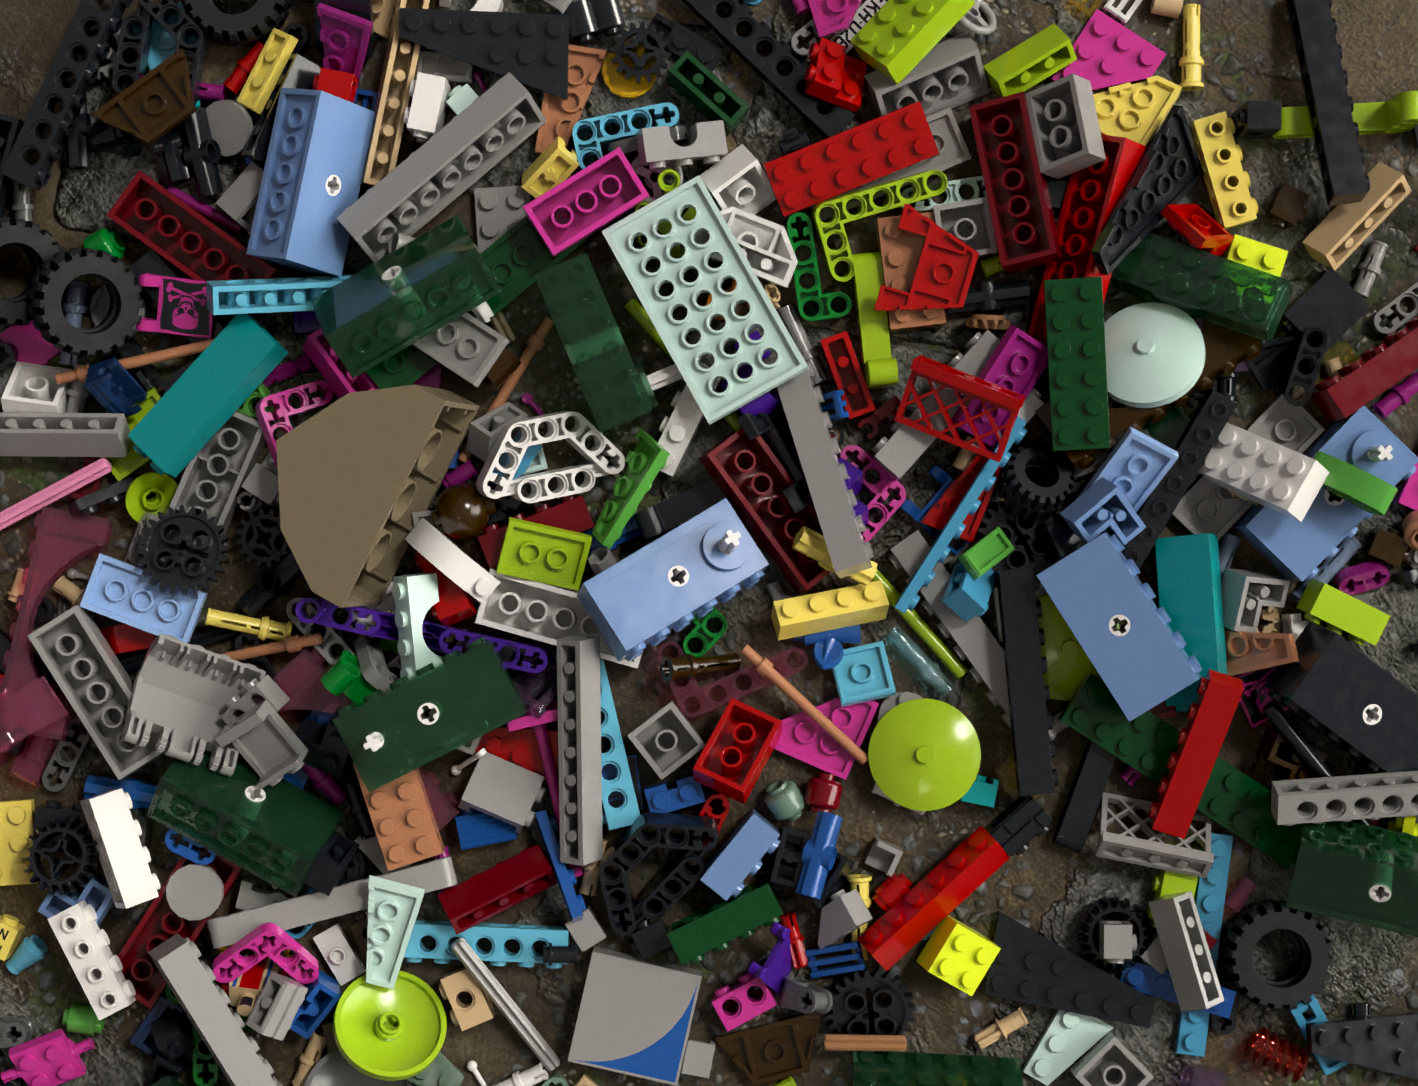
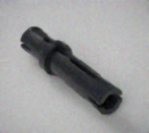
(357, 803)

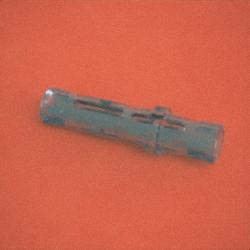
(928, 670)

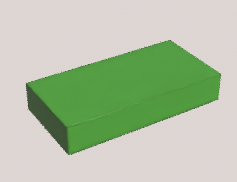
(986, 553)

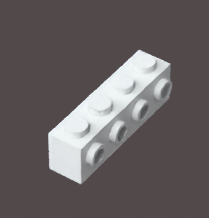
(681, 427)
(92, 959)

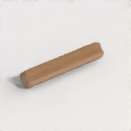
(845, 1042)

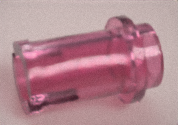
(1241, 893)

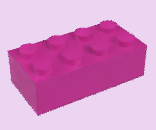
(585, 202)

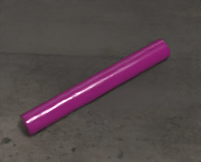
(207, 210)

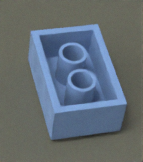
(740, 855)

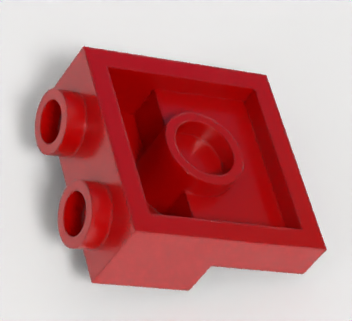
(834, 75)
(1198, 228)

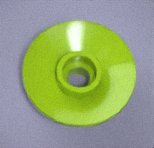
(135, 497)

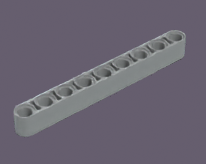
(318, 906)

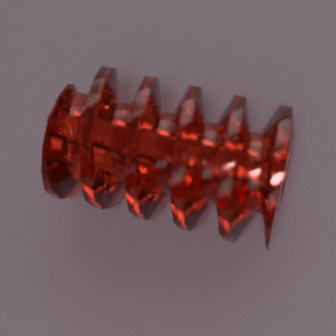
(1277, 1051)

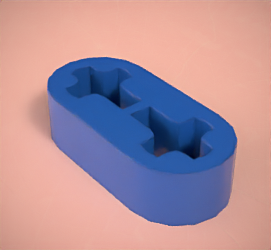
(188, 851)

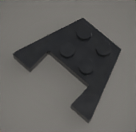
(781, 442)

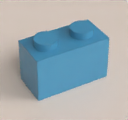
(966, 595)

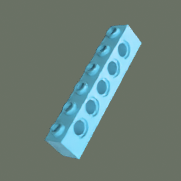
(267, 294)
(628, 810)
(496, 932)

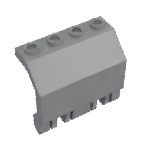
(181, 699)

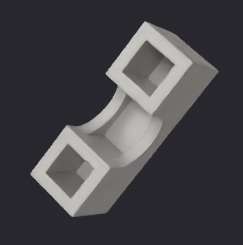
(659, 149)

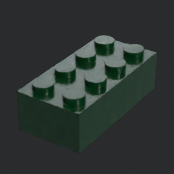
(724, 921)

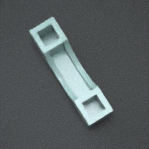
(413, 598)

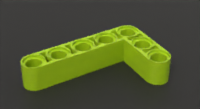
(1392, 116)
(867, 208)
(878, 365)

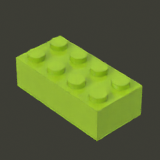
(906, 33)

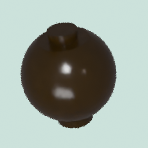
(462, 511)

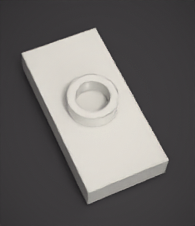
(339, 954)

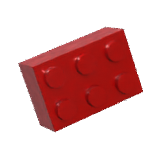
(737, 750)

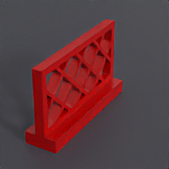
(972, 387)

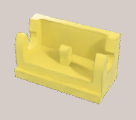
(549, 168)

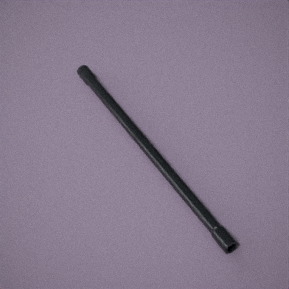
(1284, 725)

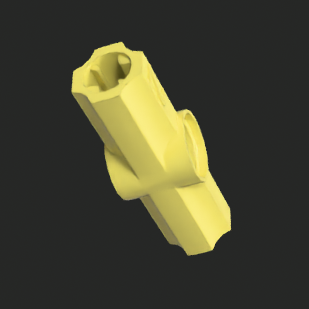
(814, 546)

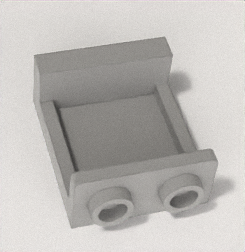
(265, 743)
(503, 791)

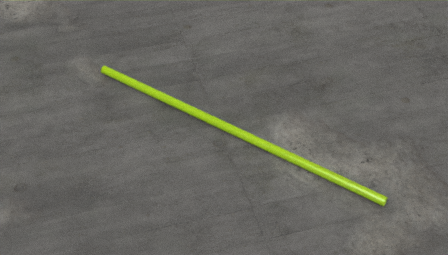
(910, 617)

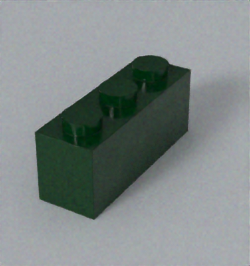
(707, 92)

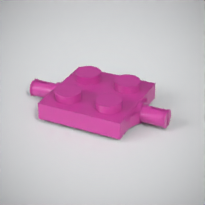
(48, 1060)

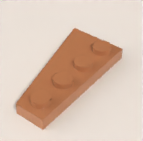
(560, 114)
(1258, 651)

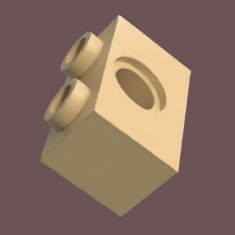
(465, 1014)

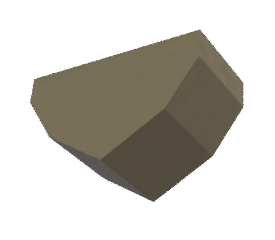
(357, 479)

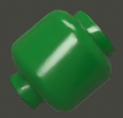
(107, 241)

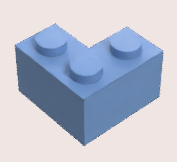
(1101, 509)
(95, 893)

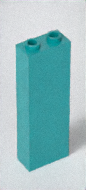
(207, 395)
(1193, 600)

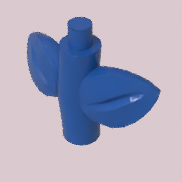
(827, 647)

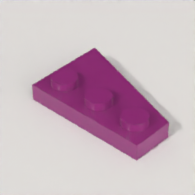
(344, 39)

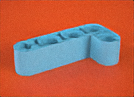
(624, 120)

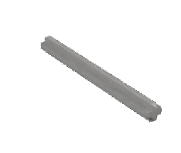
(505, 1004)

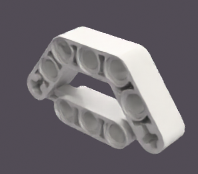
(539, 481)

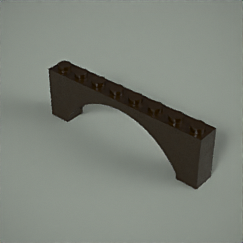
(1224, 351)

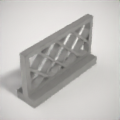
(1154, 851)

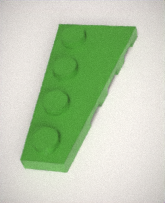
(630, 488)

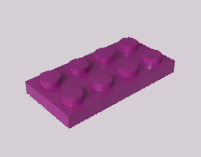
(1013, 365)

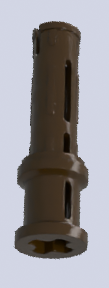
(689, 665)

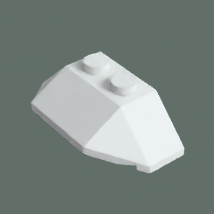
(762, 243)

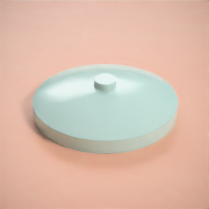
(1152, 354)

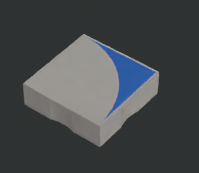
(635, 1016)

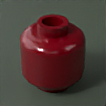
(823, 793)

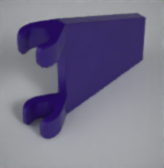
(778, 963)

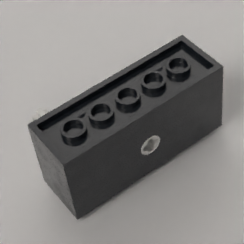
(1350, 701)

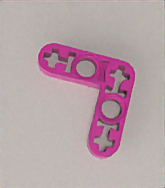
(284, 410)
(878, 490)
(270, 948)

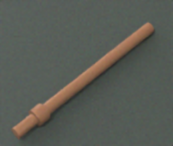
(535, 343)
(81, 371)
(291, 644)
(765, 668)

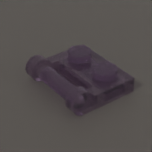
(532, 684)

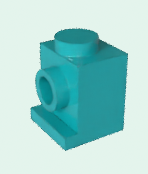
(982, 791)

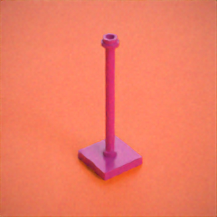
(539, 724)

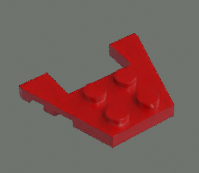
(941, 272)

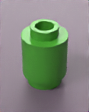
(82, 1020)

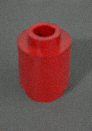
(892, 891)

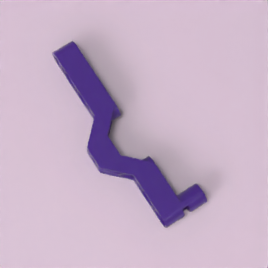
(387, 629)

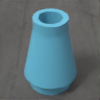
(28, 953)

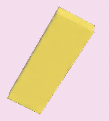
(267, 71)

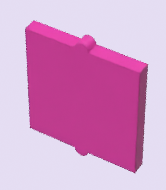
(30, 344)

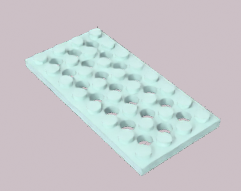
(723, 304)

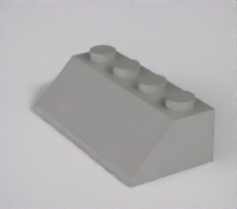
(941, 80)

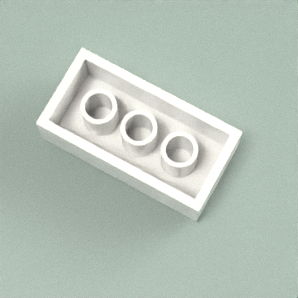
(1264, 471)
(120, 848)

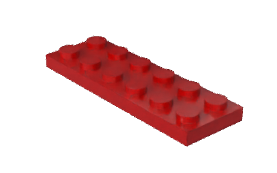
(851, 158)

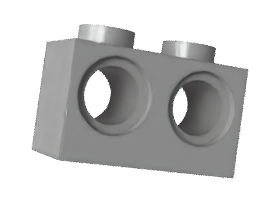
(266, 688)

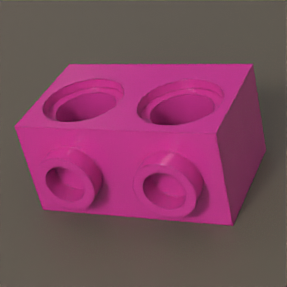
(747, 1006)

